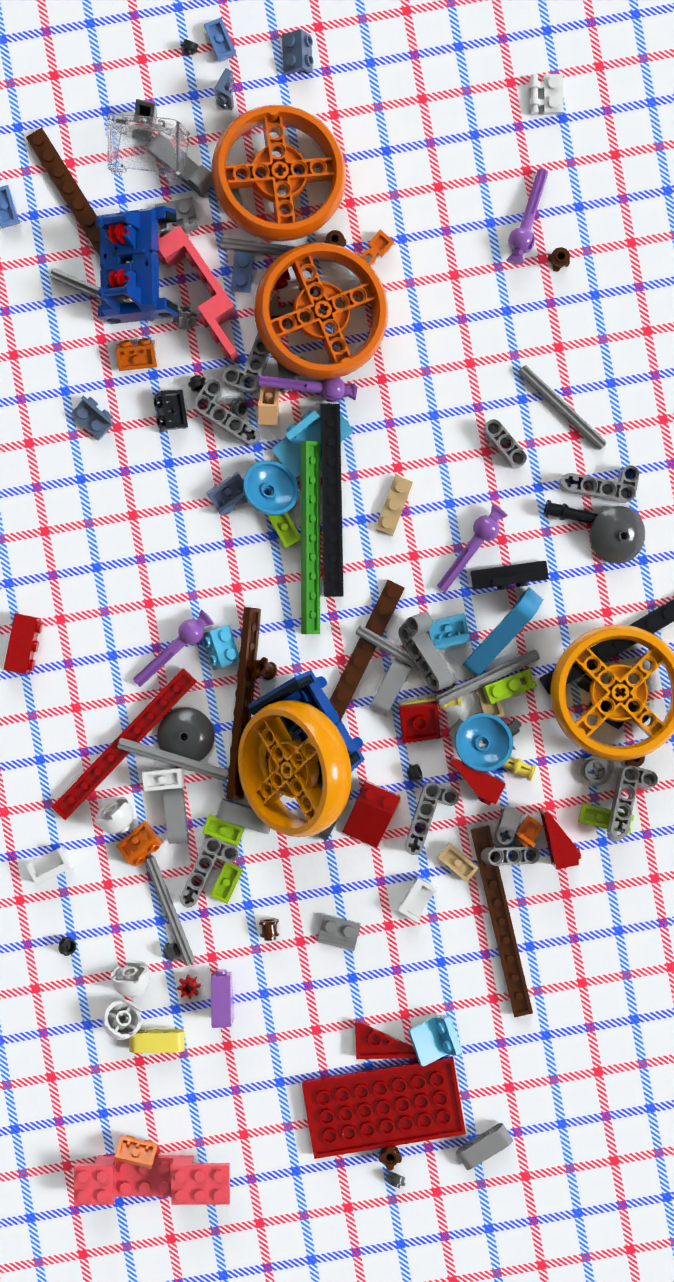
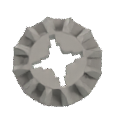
(590, 778)

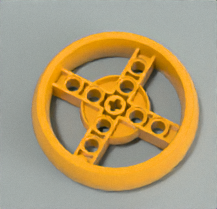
(579, 731)
(294, 768)

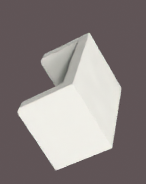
(163, 779)
(49, 865)
(417, 898)

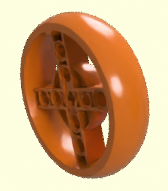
(331, 167)
(370, 292)

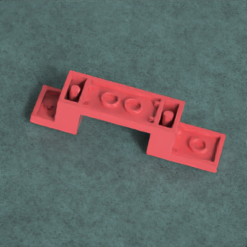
(217, 309)
(170, 1176)

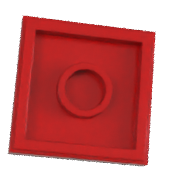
(419, 721)

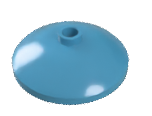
(274, 479)
(496, 739)

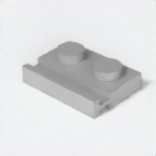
(339, 932)

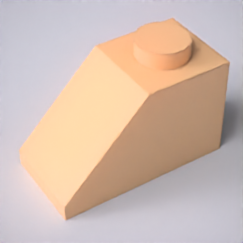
(268, 406)

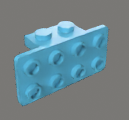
(309, 429)

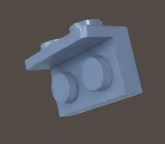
(224, 90)
(92, 418)

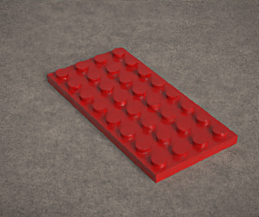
(383, 1107)

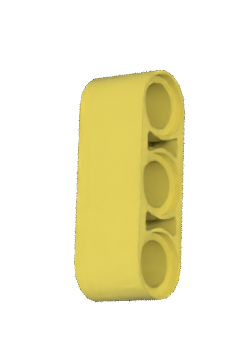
(157, 1041)

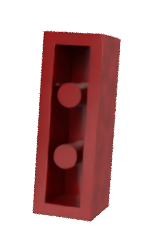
(23, 644)

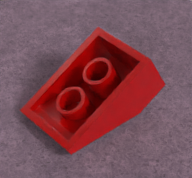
(483, 784)
(371, 813)
(561, 849)

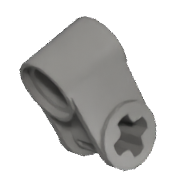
(509, 821)

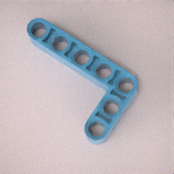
(504, 632)

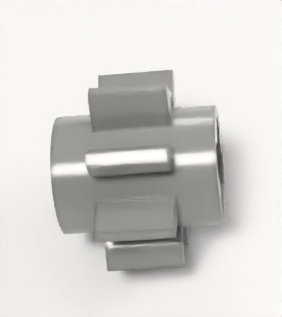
(185, 317)

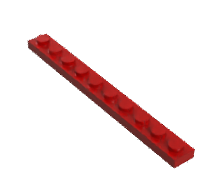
(135, 732)

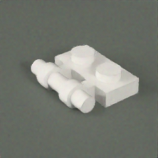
(552, 94)

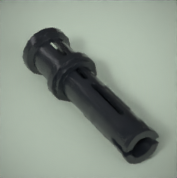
(564, 512)

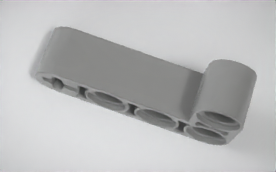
(197, 177)
(248, 373)
(229, 417)
(597, 484)
(423, 652)
(627, 804)
(418, 816)
(204, 872)

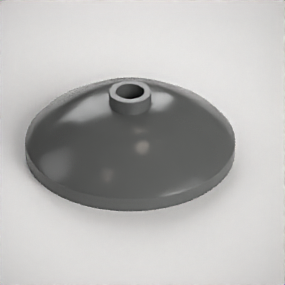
(607, 531)
(195, 725)

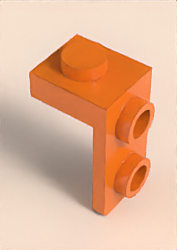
(528, 831)

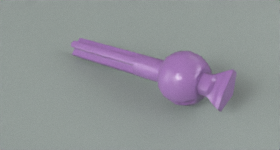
(522, 239)
(330, 389)
(485, 529)
(190, 633)

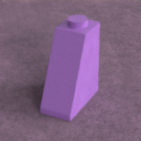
(221, 999)

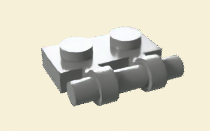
(184, 211)

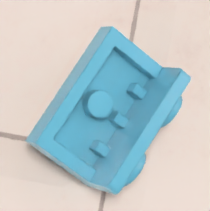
(449, 631)
(221, 647)

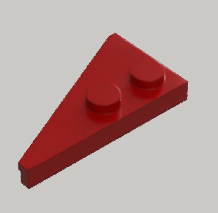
(379, 1045)

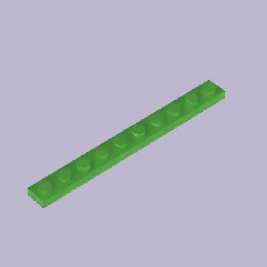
(310, 537)

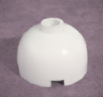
(115, 817)
(132, 979)
(122, 1019)

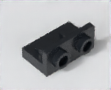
(170, 410)

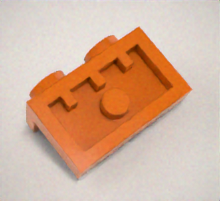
(136, 354)
(139, 844)
(136, 1151)

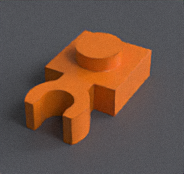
(379, 246)

